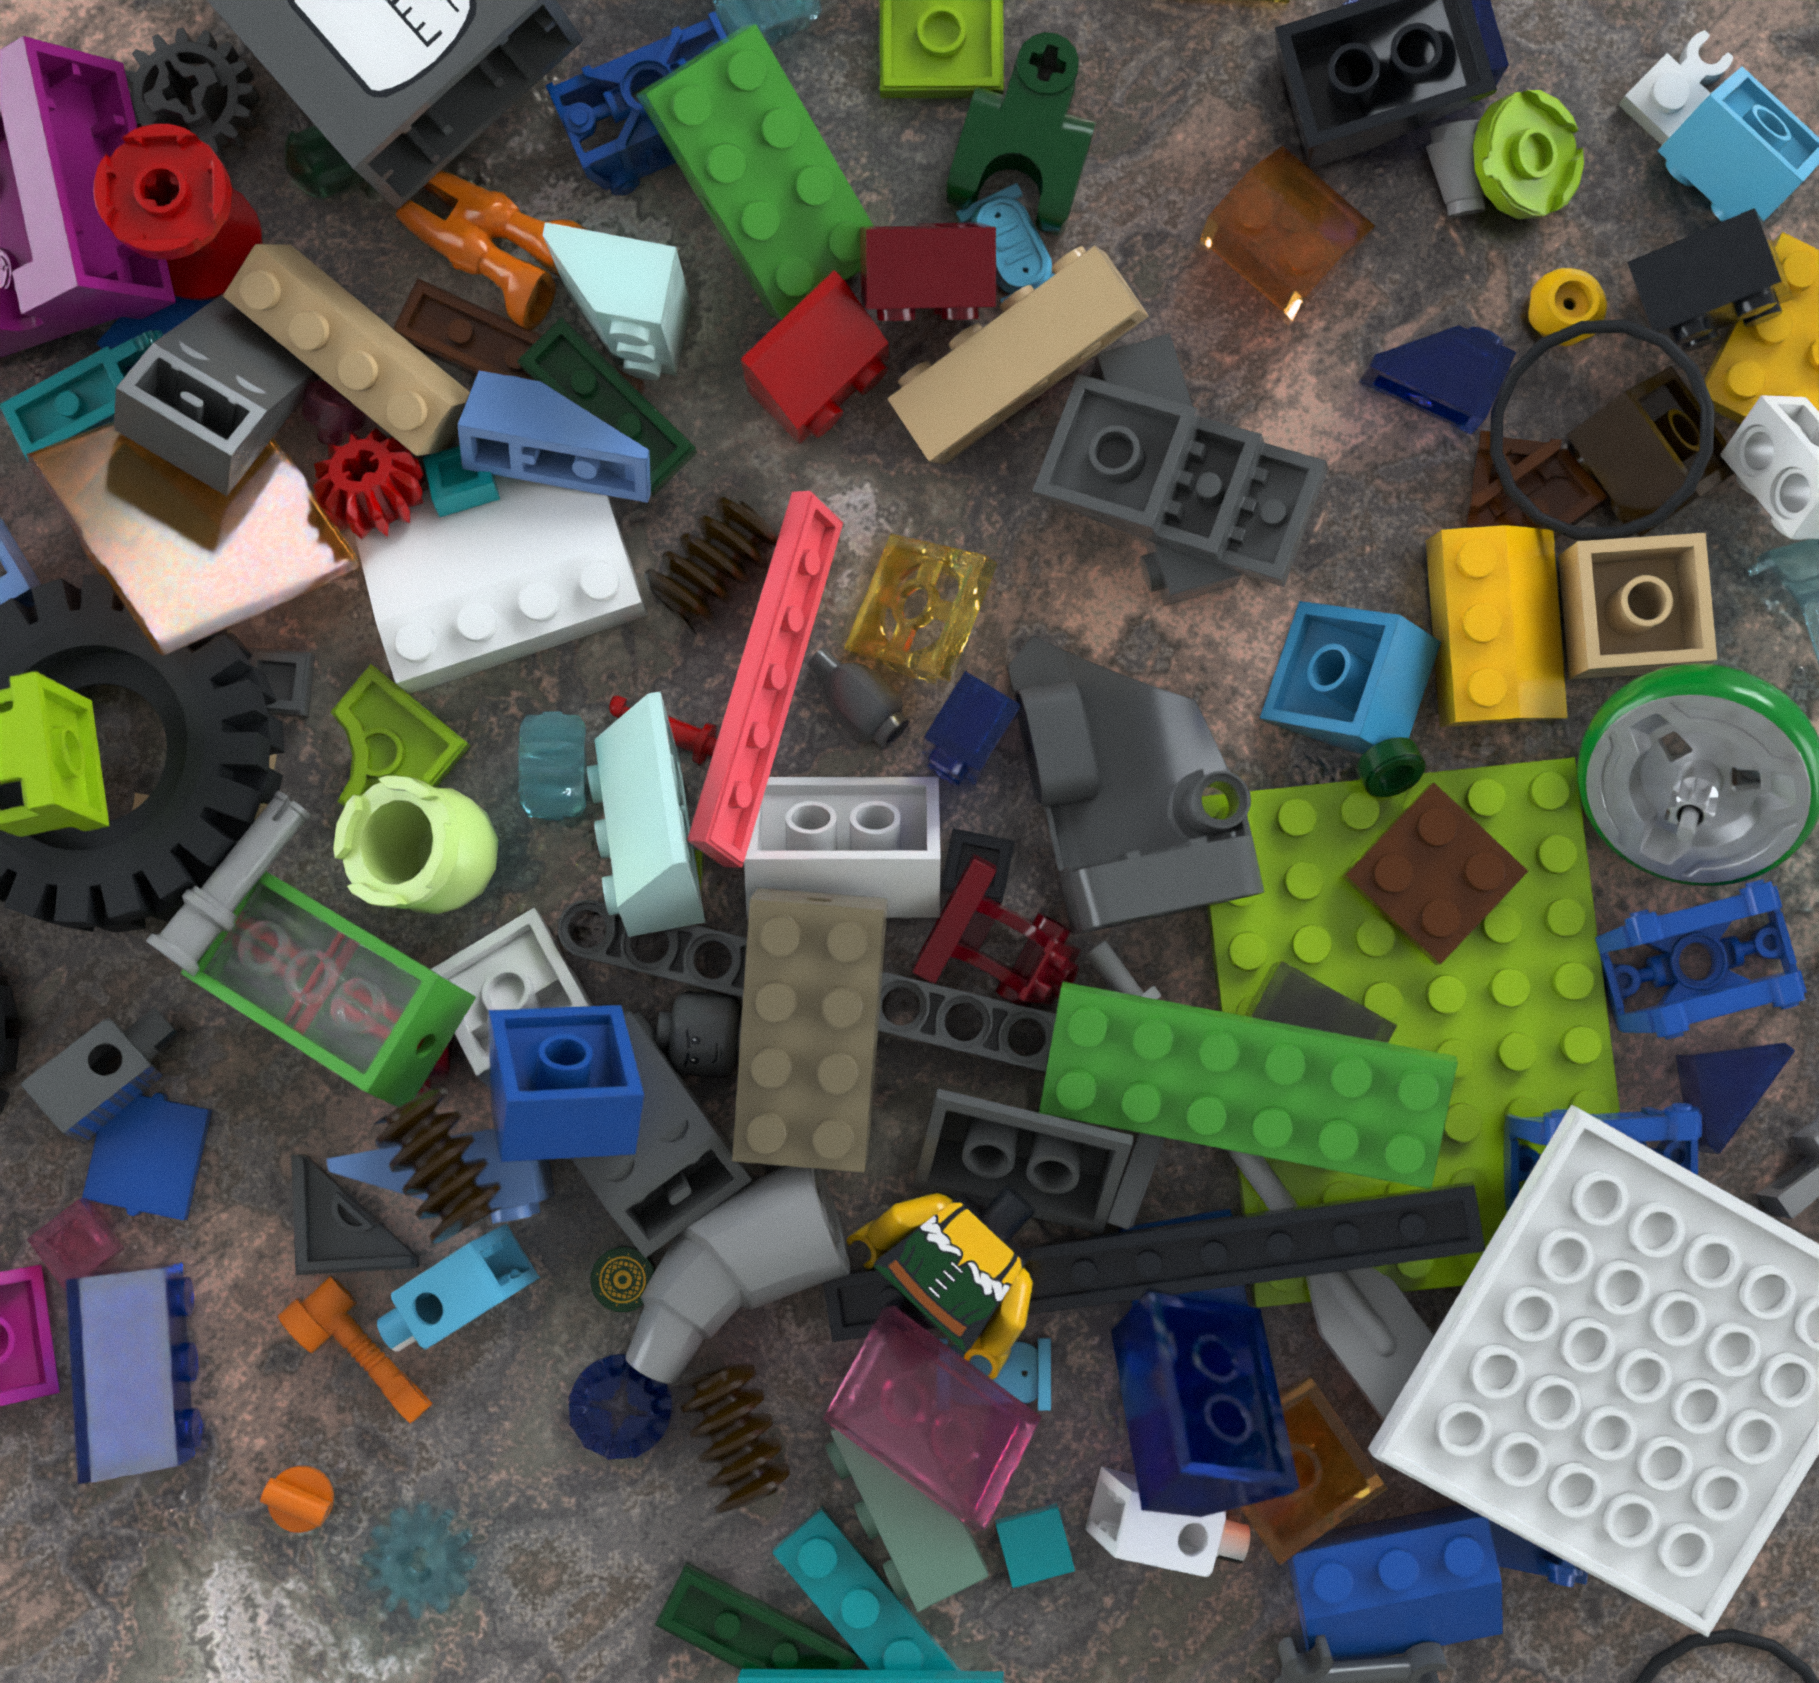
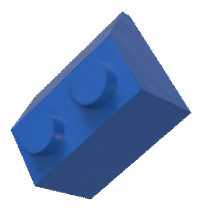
(563, 1083)

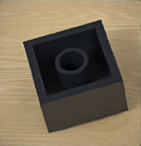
(1712, 281)

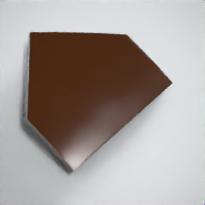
(1543, 473)

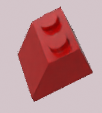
(816, 360)

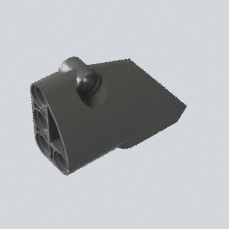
(1125, 791)

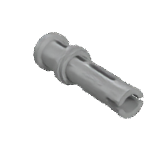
(211, 908)

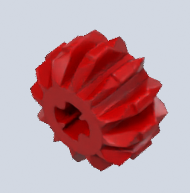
(368, 483)

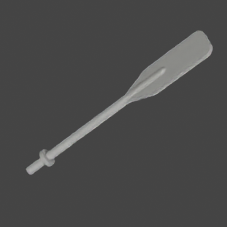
(1356, 1310)

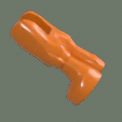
(468, 243)

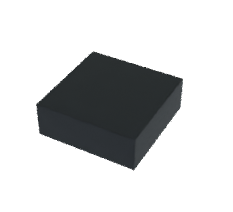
(990, 848)

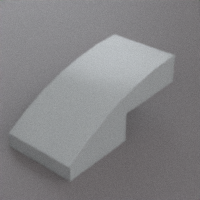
(1800, 1184)

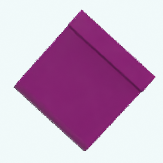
(56, 252)

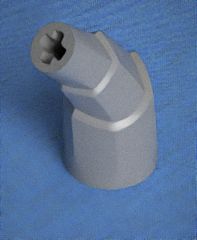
(743, 1254)

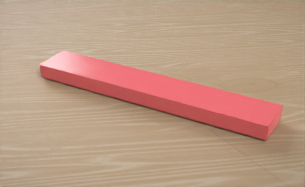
(765, 681)

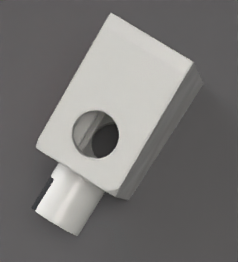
(1157, 1538)

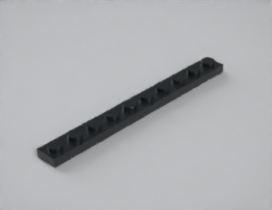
(1208, 1254)

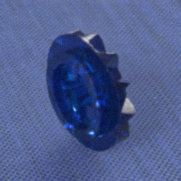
(594, 1424)

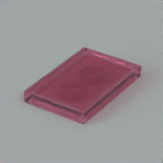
(933, 1418)

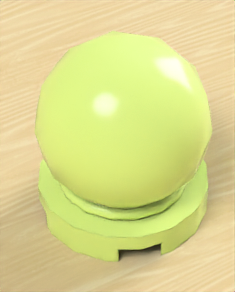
(415, 846)

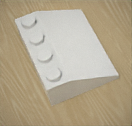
(496, 580)

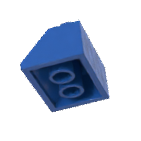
(1399, 1584)

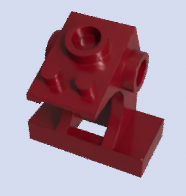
(965, 923)

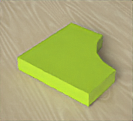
(393, 735)

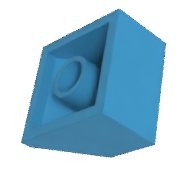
(1350, 676)

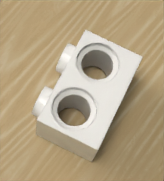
(1779, 462)

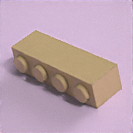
(349, 347)
(1017, 354)

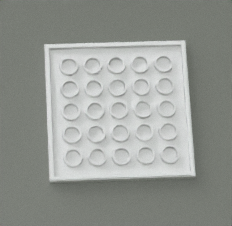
(1624, 1374)

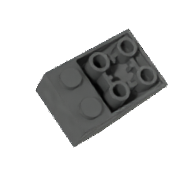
(211, 394)
(679, 1159)

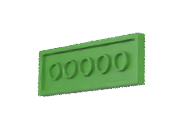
(1248, 1085)

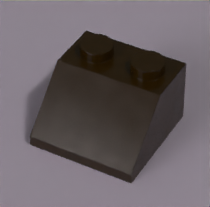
(1646, 446)

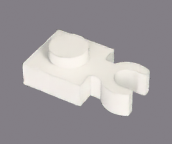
(1673, 90)

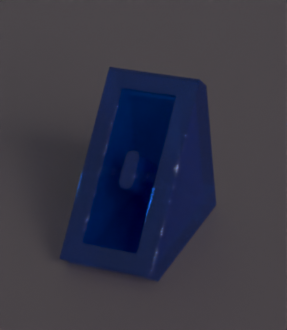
(1728, 1086)

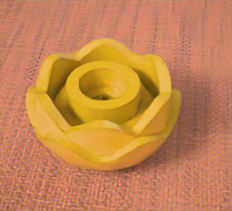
(1548, 297)

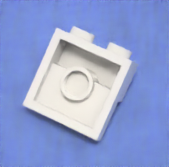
(510, 970)

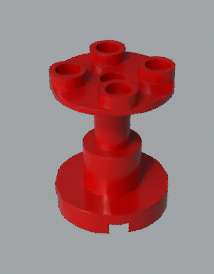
(176, 204)

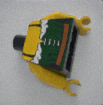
(958, 1267)

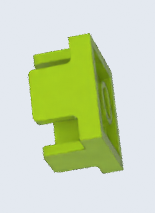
(54, 751)

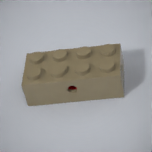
(809, 1029)

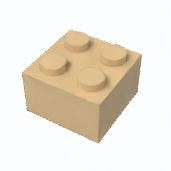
(1636, 605)

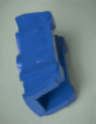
(609, 91)
(1721, 989)
(1675, 1126)

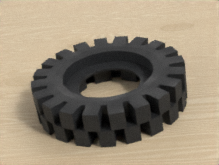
(211, 774)

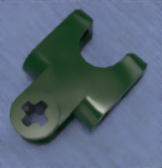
(1027, 133)

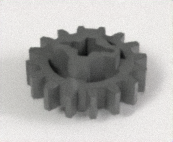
(214, 86)

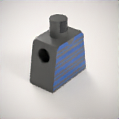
(74, 1083)

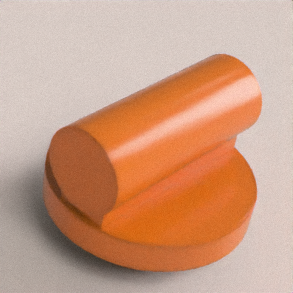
(299, 1498)

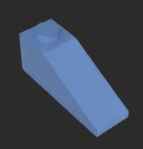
(542, 437)

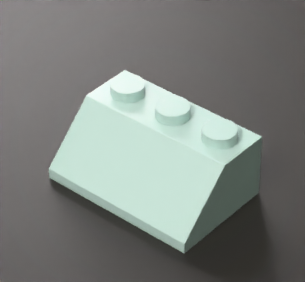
(627, 294)
(645, 822)

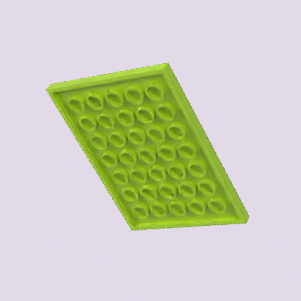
(1510, 1002)

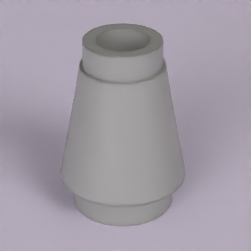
(1454, 167)

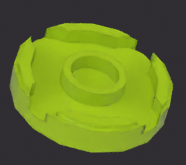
(1528, 154)

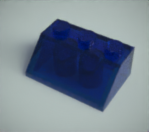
(132, 1370)
(1201, 1406)

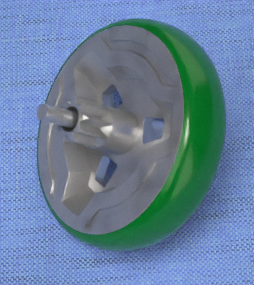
(1713, 828)

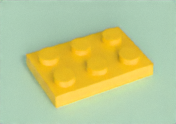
(1777, 354)

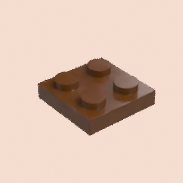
(1435, 874)

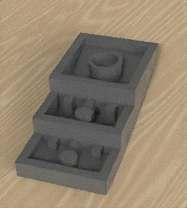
(1180, 479)

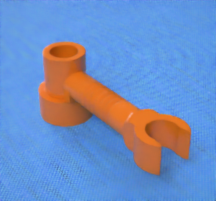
(326, 1315)

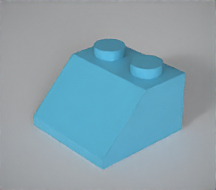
(1742, 149)

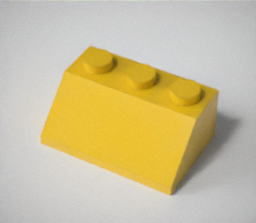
(1496, 625)

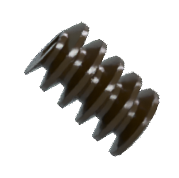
(711, 561)
(437, 1165)
(735, 1435)

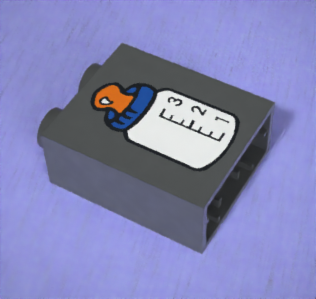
(403, 79)

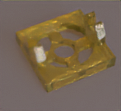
(898, 560)

